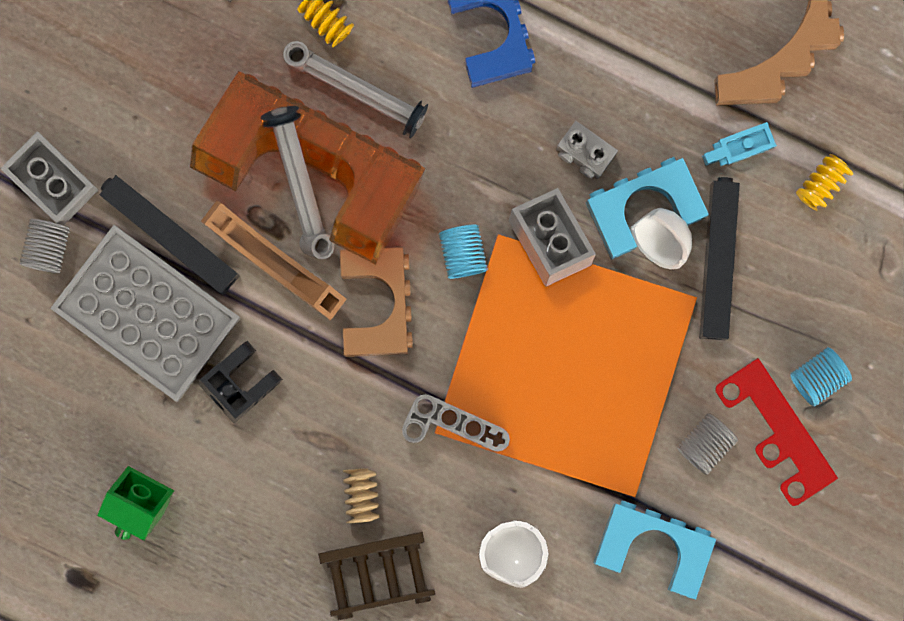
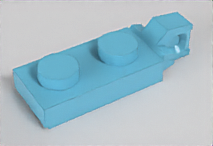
(741, 145)

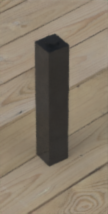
(168, 234)
(719, 259)

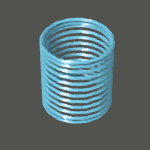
(459, 252)
(837, 365)

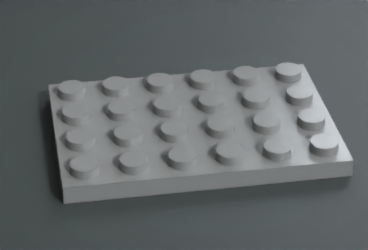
(145, 313)

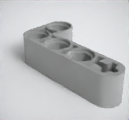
(458, 427)

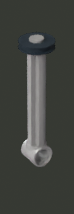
(356, 87)
(299, 182)

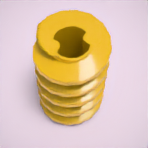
(325, 20)
(823, 182)

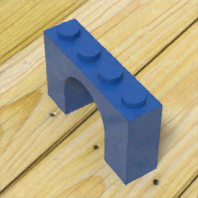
(511, 57)

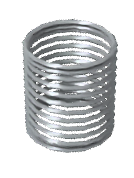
(47, 227)
(703, 439)

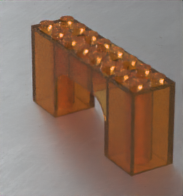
(374, 176)

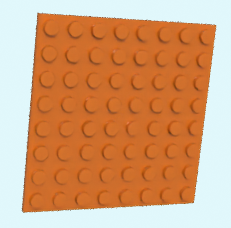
(569, 367)

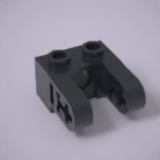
(227, 394)

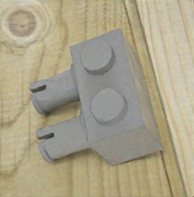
(586, 151)

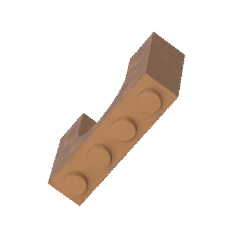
(392, 335)

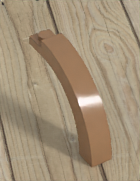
(273, 261)

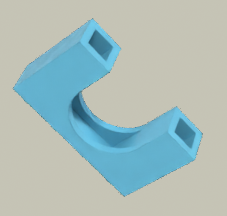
(670, 180)
(692, 547)

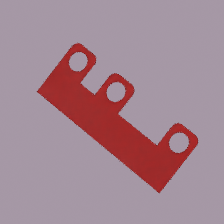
(788, 430)

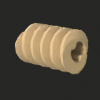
(361, 495)

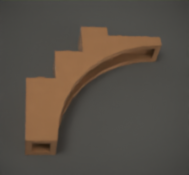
(762, 82)

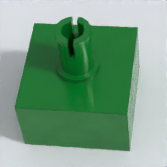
(135, 504)

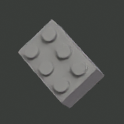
(49, 179)
(551, 237)

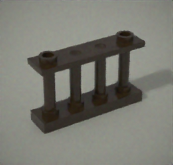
(385, 549)

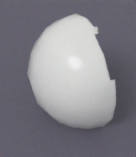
(663, 238)
(514, 553)

